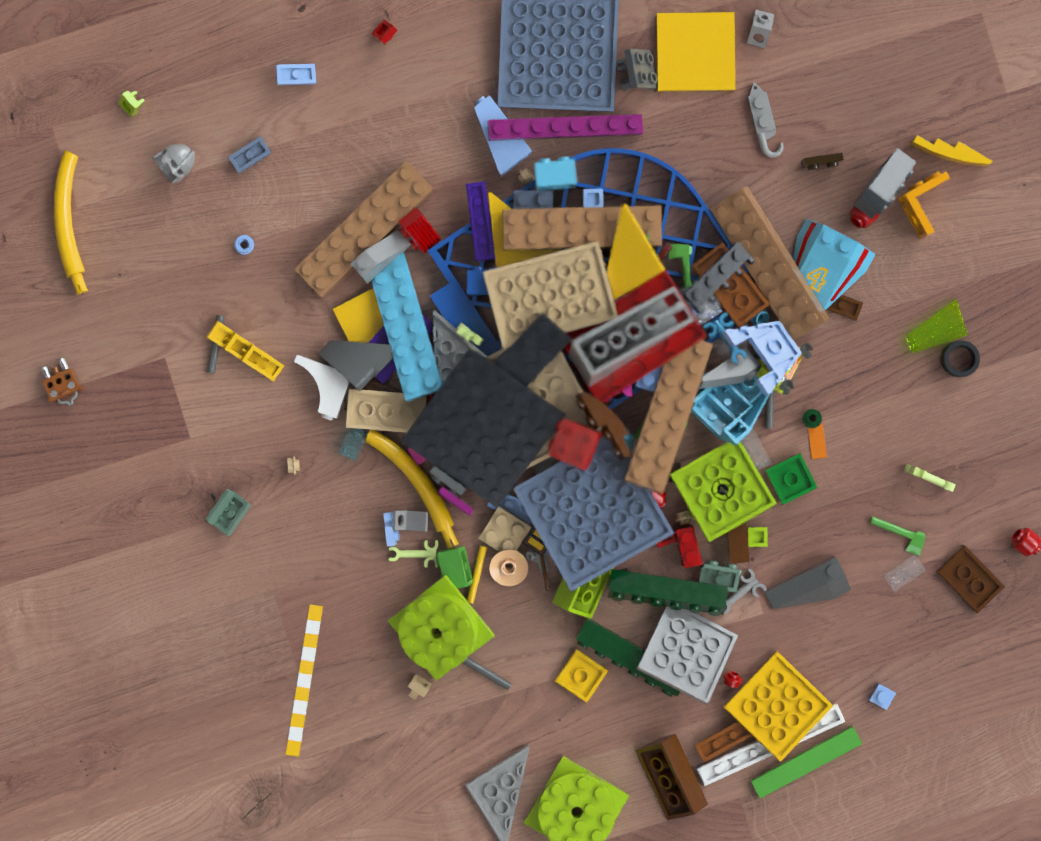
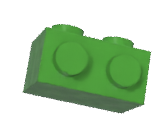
(455, 565)

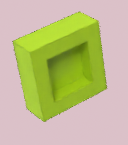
(757, 536)

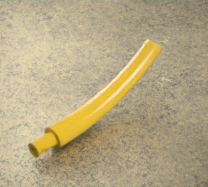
(63, 222)
(422, 483)

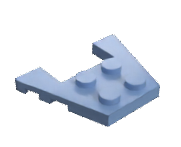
(772, 345)

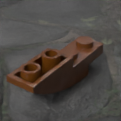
(601, 416)

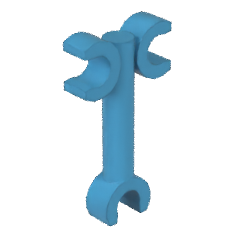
(719, 327)

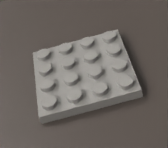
(687, 653)

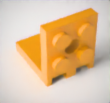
(912, 207)

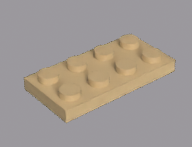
(382, 410)

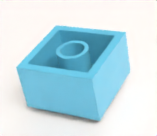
(555, 174)

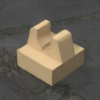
(419, 687)

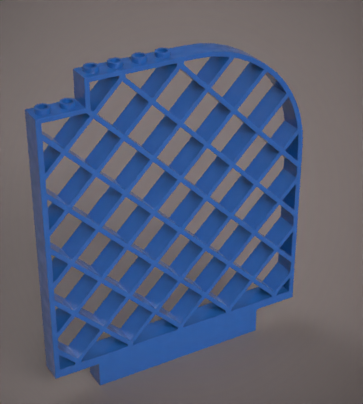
(459, 309)

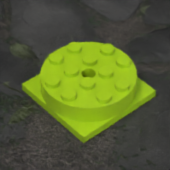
(729, 467)
(449, 611)
(570, 788)

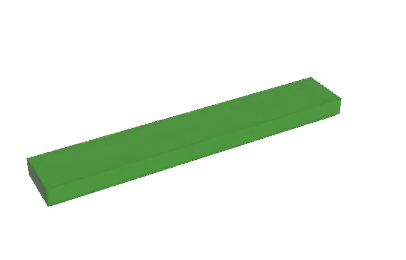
(806, 762)

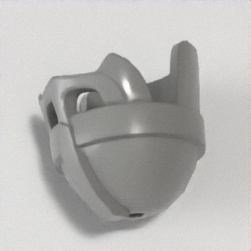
(175, 161)

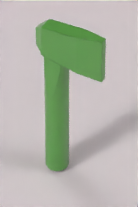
(683, 251)
(917, 538)

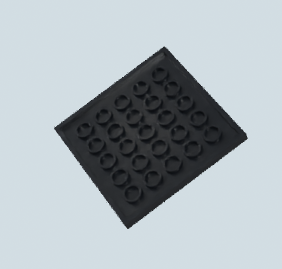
(483, 427)

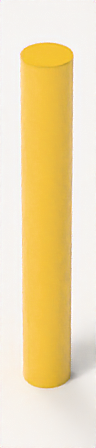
(476, 574)

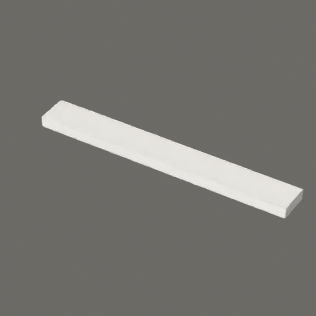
(755, 751)

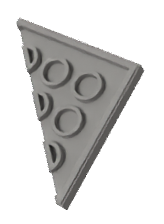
(448, 345)
(498, 791)

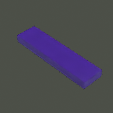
(480, 221)

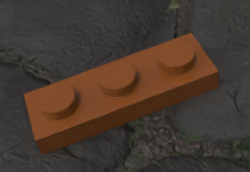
(722, 741)

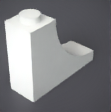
(331, 386)

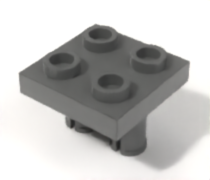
(640, 70)
(440, 476)

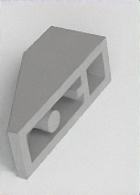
(379, 256)
(732, 373)

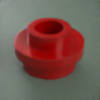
(732, 679)

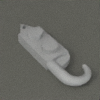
(763, 120)

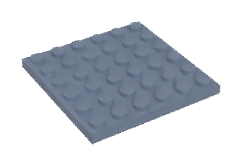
(558, 54)
(591, 515)

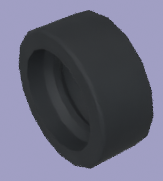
(975, 355)

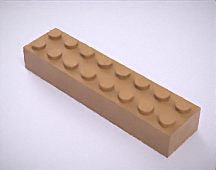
(573, 227)
(364, 228)
(773, 265)
(667, 419)

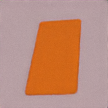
(817, 442)

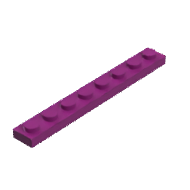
(565, 127)

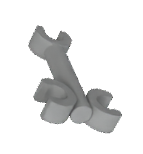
(751, 584)

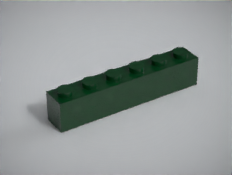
(667, 592)
(619, 650)

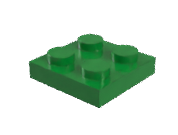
(791, 478)

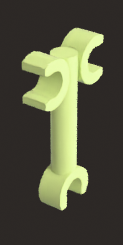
(468, 334)
(915, 471)
(429, 553)

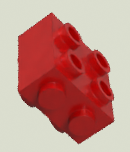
(574, 443)

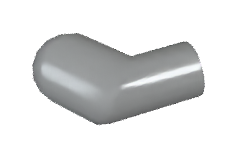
(531, 555)

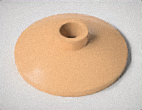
(508, 575)

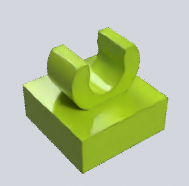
(129, 103)

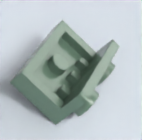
(228, 512)
(720, 575)

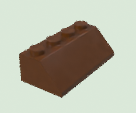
(671, 777)

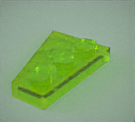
(938, 329)

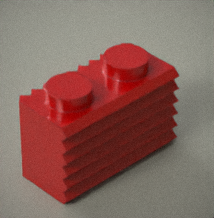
(419, 230)
(688, 546)

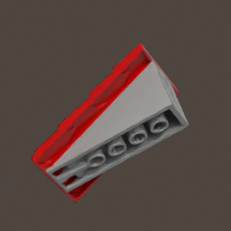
(647, 333)

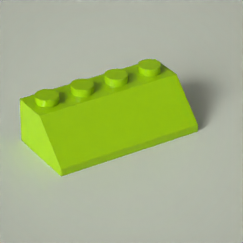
(584, 598)

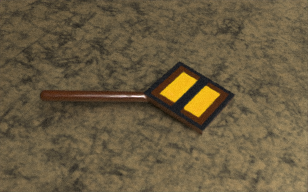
(536, 544)

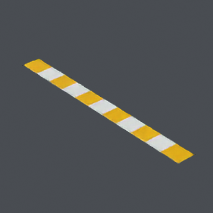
(304, 680)

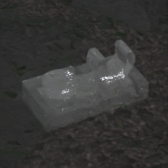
(756, 450)
(904, 573)

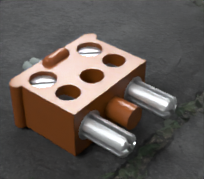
(66, 388)

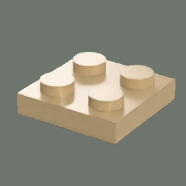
(505, 530)

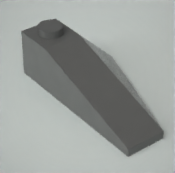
(818, 583)

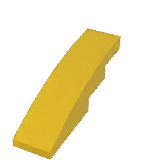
(958, 153)
(245, 350)

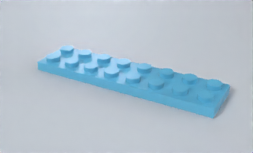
(406, 330)

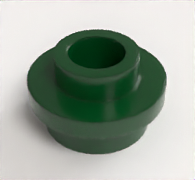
(805, 418)

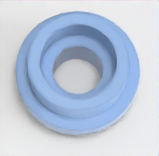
(238, 242)

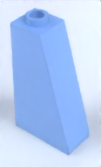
(506, 152)

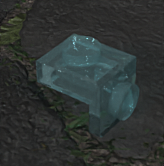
(353, 443)

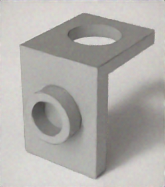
(761, 25)
(410, 520)

